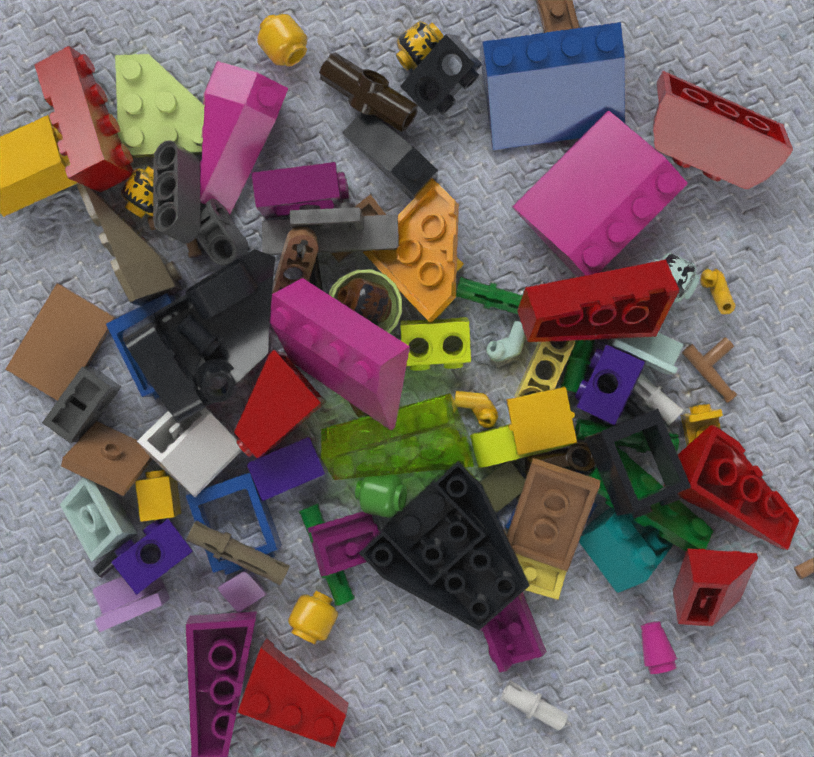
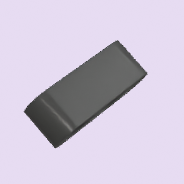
(176, 192)

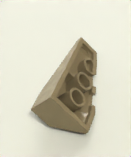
(137, 264)

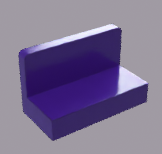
(286, 468)

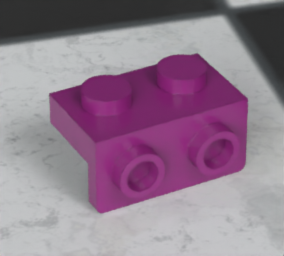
(513, 635)

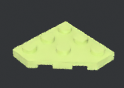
(154, 107)

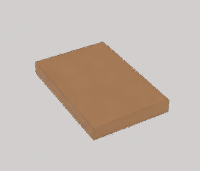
(60, 342)
(551, 514)

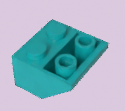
(623, 548)

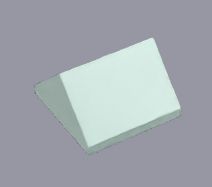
(97, 518)

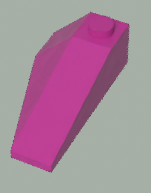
(236, 125)

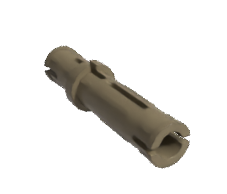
(230, 549)

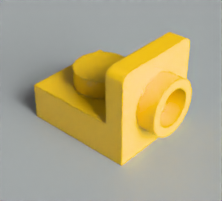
(698, 420)

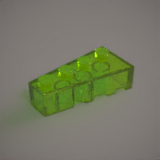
(425, 438)

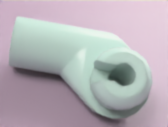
(507, 347)

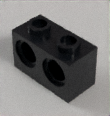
(436, 68)

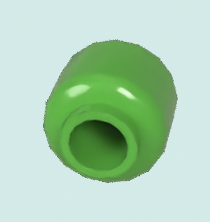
(381, 495)

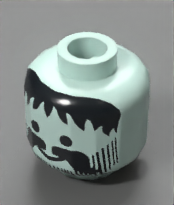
(684, 275)

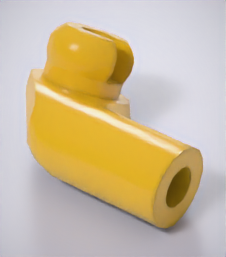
(719, 290)
(480, 405)

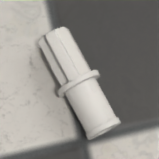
(656, 399)
(533, 705)

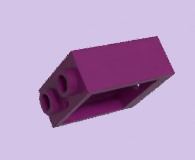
(289, 188)

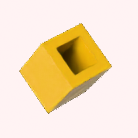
(157, 496)

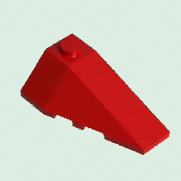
(734, 488)

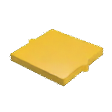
(541, 420)

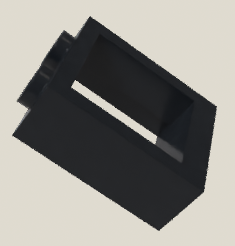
(615, 476)

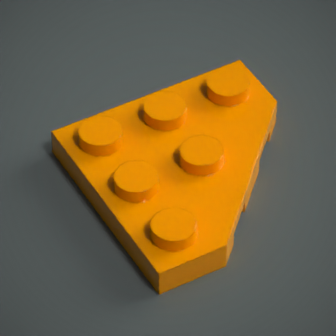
(427, 251)

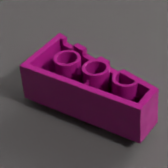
(216, 671)

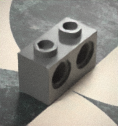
(81, 404)

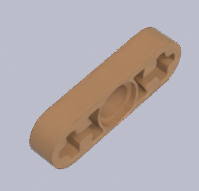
(290, 259)

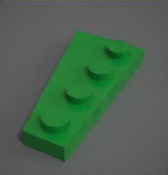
(674, 520)

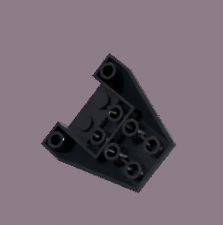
(450, 550)

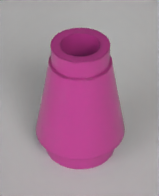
(657, 649)

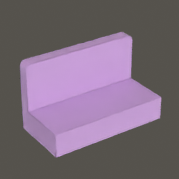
(120, 602)

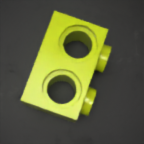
(435, 334)

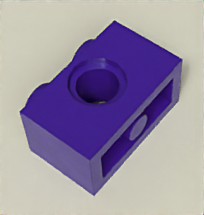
(624, 368)
(141, 574)

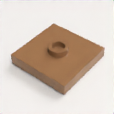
(107, 458)

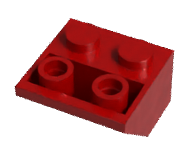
(711, 584)

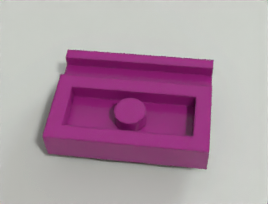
(341, 540)

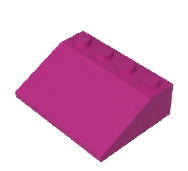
(599, 195)
(341, 349)

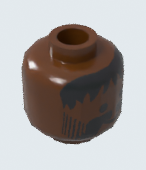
(366, 299)

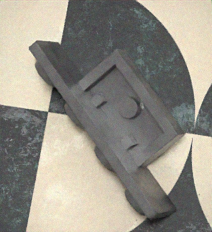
(336, 230)

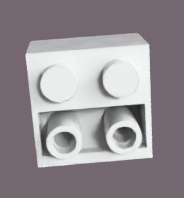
(190, 450)

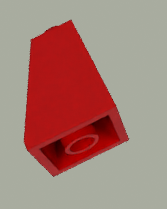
(276, 406)

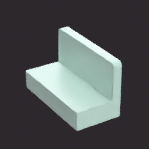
(656, 352)

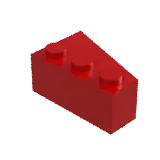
(291, 698)

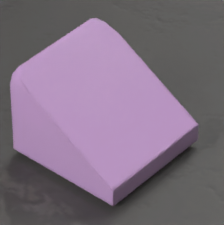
(242, 590)

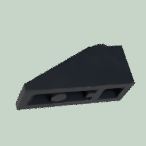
(391, 154)

